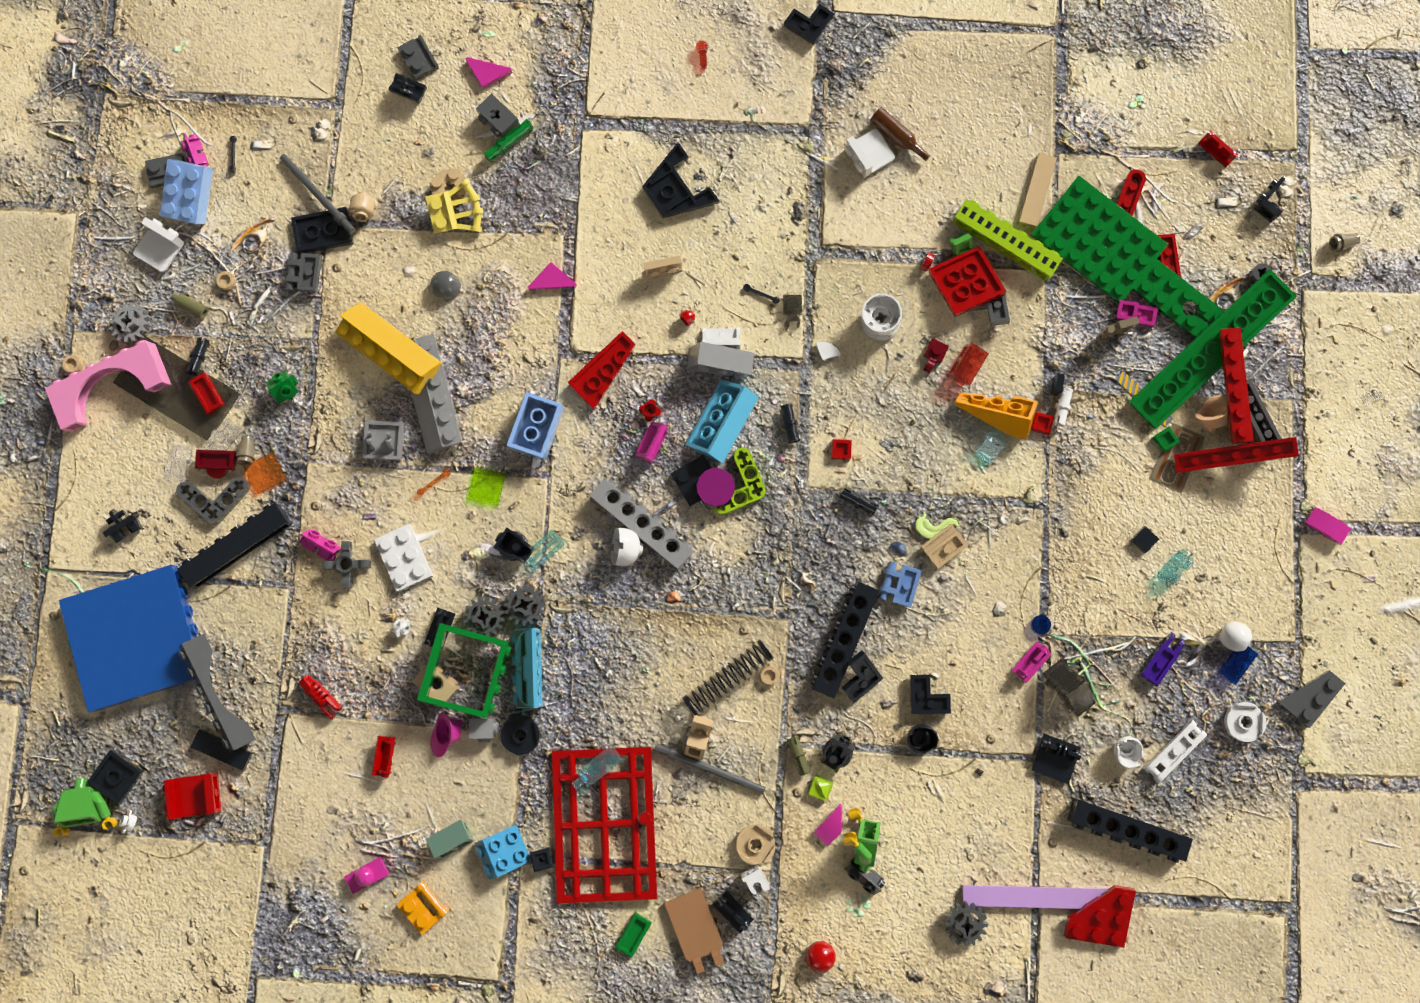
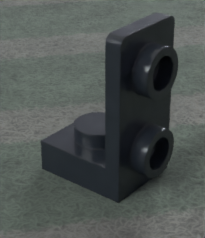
(1268, 209)

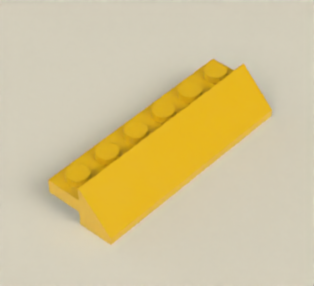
(387, 347)

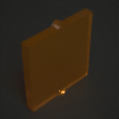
(265, 473)

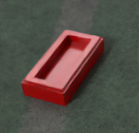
(206, 393)

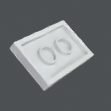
(403, 557)

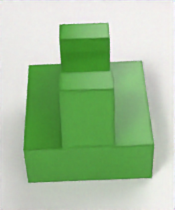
(961, 244)

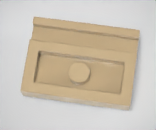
(662, 266)
(944, 546)

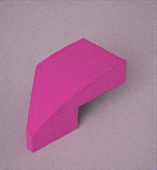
(831, 826)

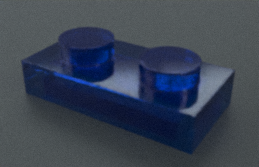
(1237, 665)

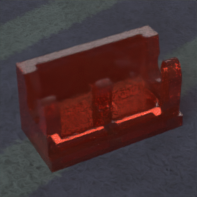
(967, 364)

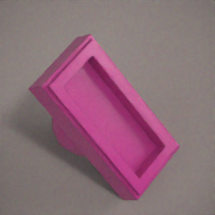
(366, 875)

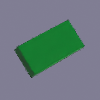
(633, 934)

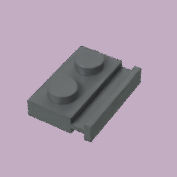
(418, 57)
(157, 167)

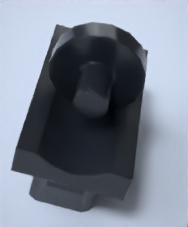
(407, 88)
(115, 531)

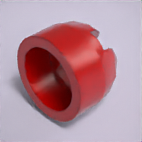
(687, 317)

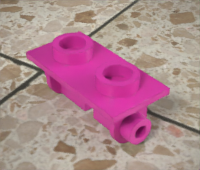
(192, 146)
(312, 540)
(1031, 661)

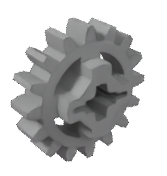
(130, 323)

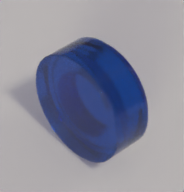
(1040, 624)

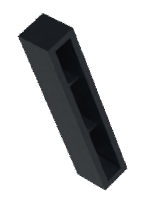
(234, 546)

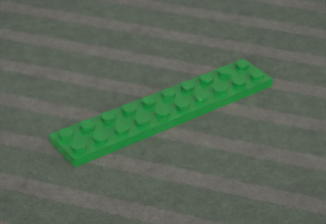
(1203, 355)

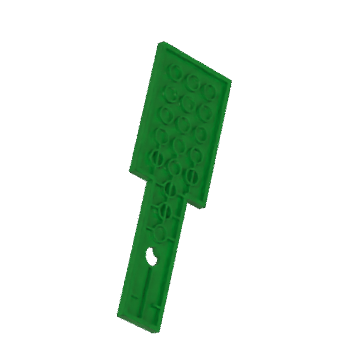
(1119, 255)

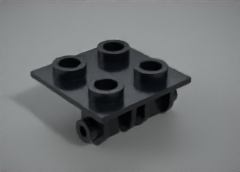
(1056, 758)

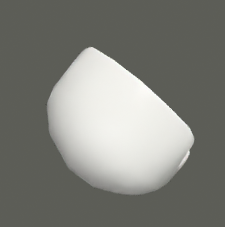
(1235, 636)
(1128, 752)

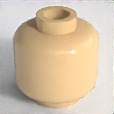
(361, 207)

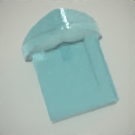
(990, 447)

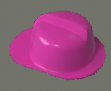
(446, 732)

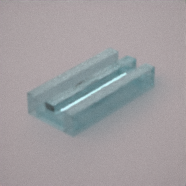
(541, 551)

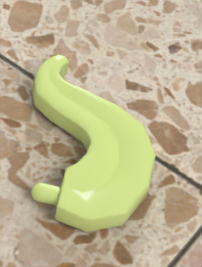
(927, 531)

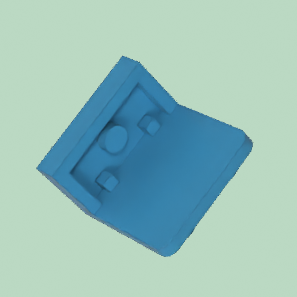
(502, 852)

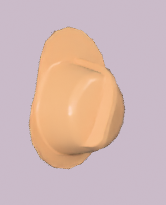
(1214, 412)

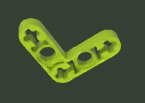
(747, 490)

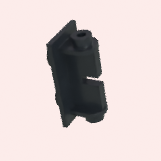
(441, 616)
(871, 882)
(733, 911)

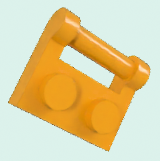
(418, 912)

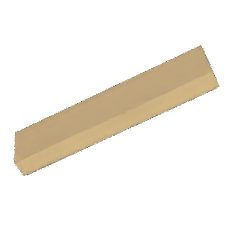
(1037, 190)

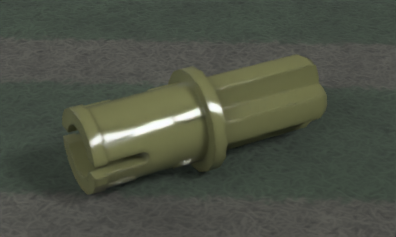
(798, 755)

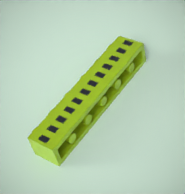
(1007, 240)

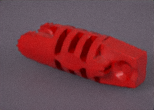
(320, 696)

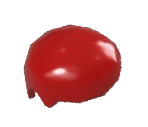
(820, 957)

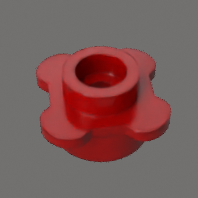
(651, 404)

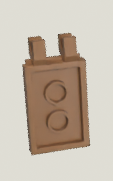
(695, 928)

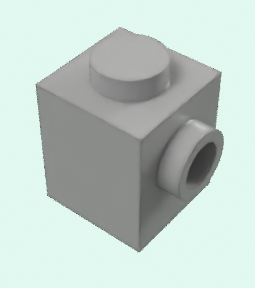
(483, 729)

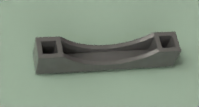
(234, 730)

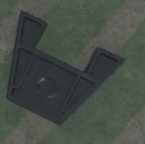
(670, 192)

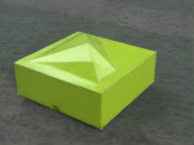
(820, 788)

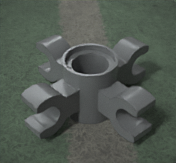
(346, 581)

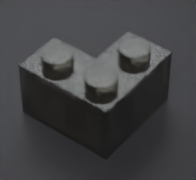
(1069, 687)

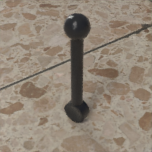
(233, 140)
(747, 288)

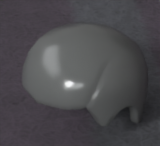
(445, 285)

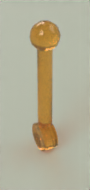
(446, 472)

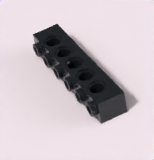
(869, 596)
(1179, 844)

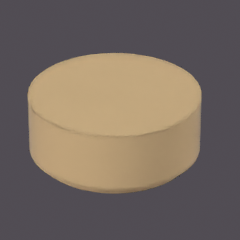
(226, 281)
(72, 364)
(769, 675)

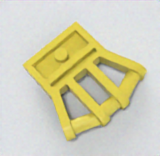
(443, 214)

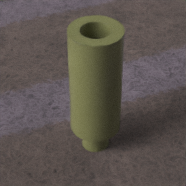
(190, 305)

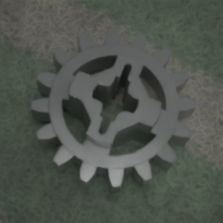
(482, 608)
(512, 609)
(958, 922)

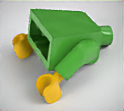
(80, 807)
(867, 840)

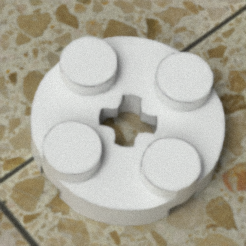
(1233, 721)

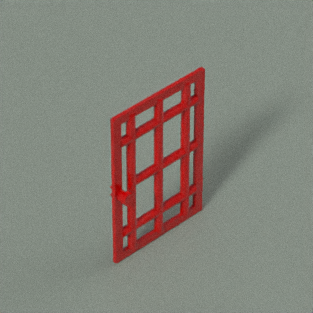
(645, 818)

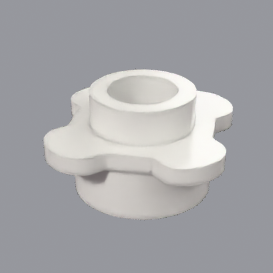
(401, 627)
(127, 822)

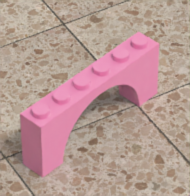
(70, 395)

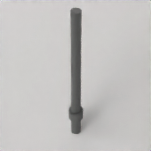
(338, 216)
(674, 754)

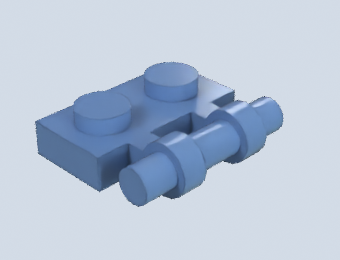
(906, 584)

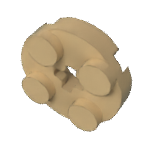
(447, 177)
(756, 855)

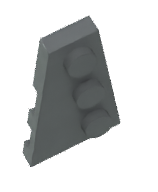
(1313, 698)

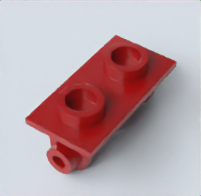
(1217, 148)
(383, 756)

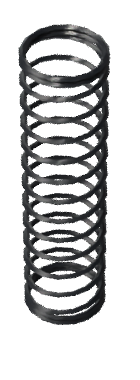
(769, 657)

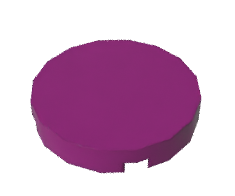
(715, 486)

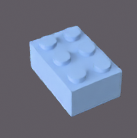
(186, 191)
(535, 426)

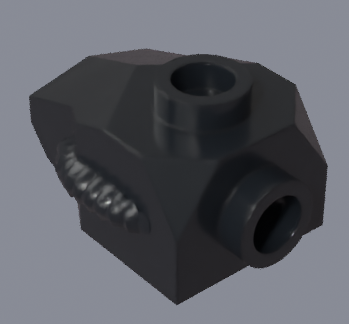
(513, 546)
(837, 752)

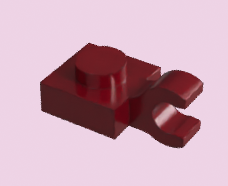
(935, 353)

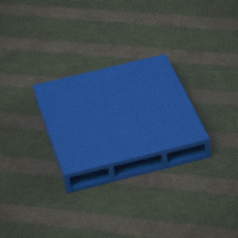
(129, 637)

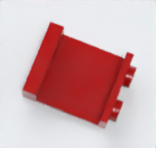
(192, 796)

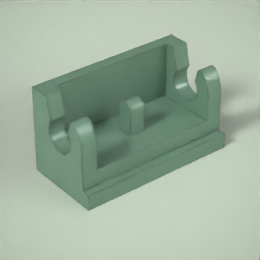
(449, 839)

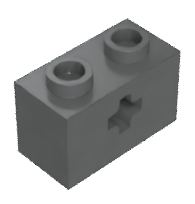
(492, 108)

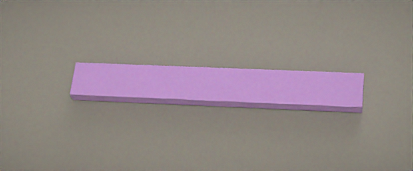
(1029, 896)

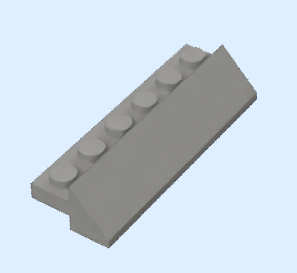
(435, 405)

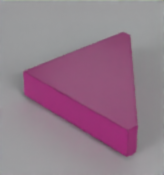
(487, 72)
(551, 278)

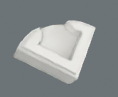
(827, 350)

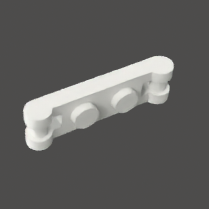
(1175, 751)

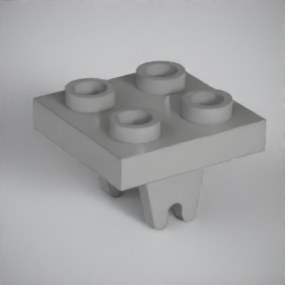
(383, 440)

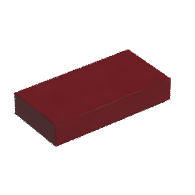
(215, 460)

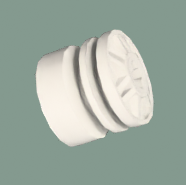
(881, 306)

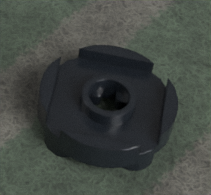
(529, 741)

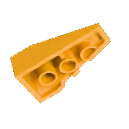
(1006, 415)

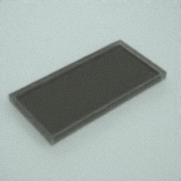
(179, 399)

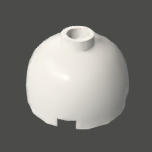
(626, 547)

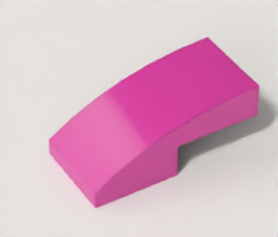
(1145, 314)
(1328, 525)

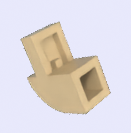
(698, 737)

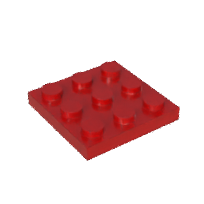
(967, 281)

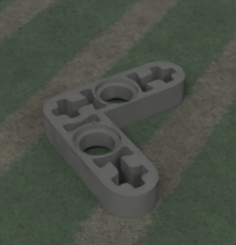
(217, 504)

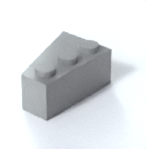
(720, 360)

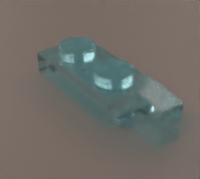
(598, 767)

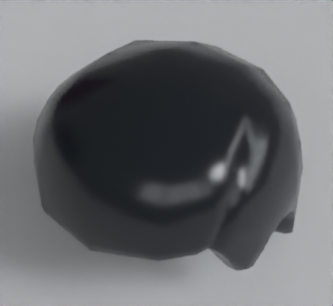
(922, 739)

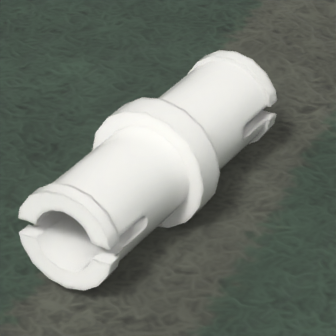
(1063, 407)

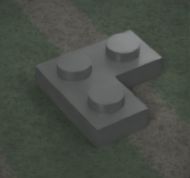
(997, 311)

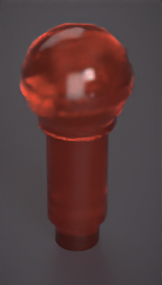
(702, 47)

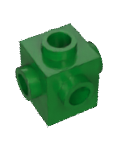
(283, 386)

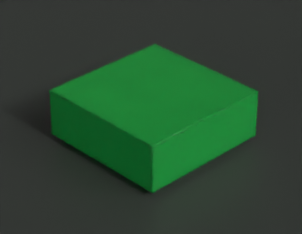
(1166, 439)

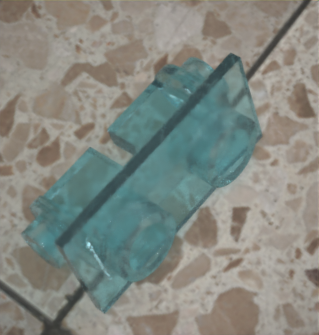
(1181, 563)

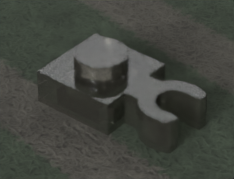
(792, 306)

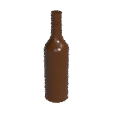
(897, 132)

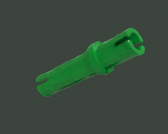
(506, 142)

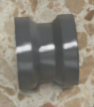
(1255, 273)

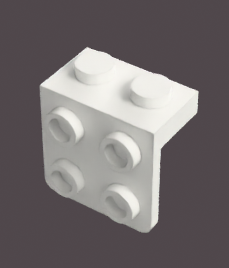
(869, 152)
(158, 245)

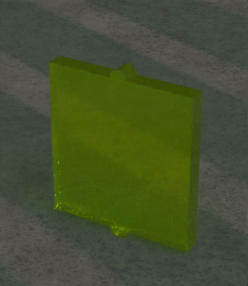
(486, 486)

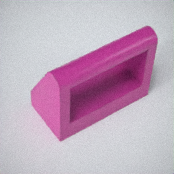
(652, 442)

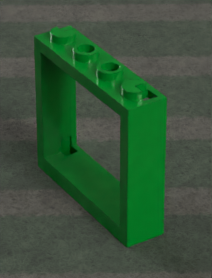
(494, 687)

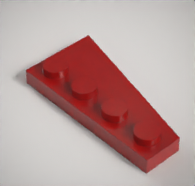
(601, 371)

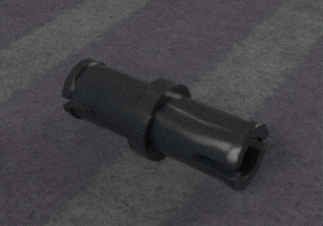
(197, 356)
(790, 423)
(859, 501)

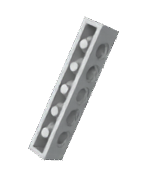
(607, 488)

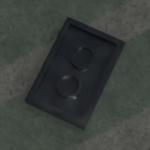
(320, 232)

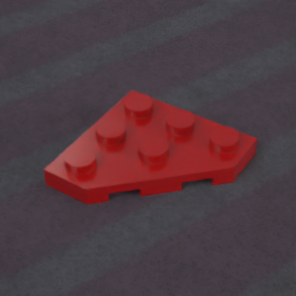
(1104, 918)

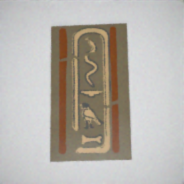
(1165, 470)

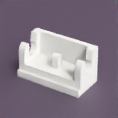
(722, 336)
(755, 876)

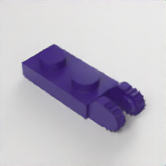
(1162, 660)

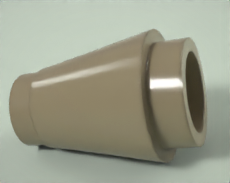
(1341, 242)
(245, 451)

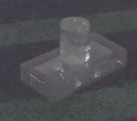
(223, 437)

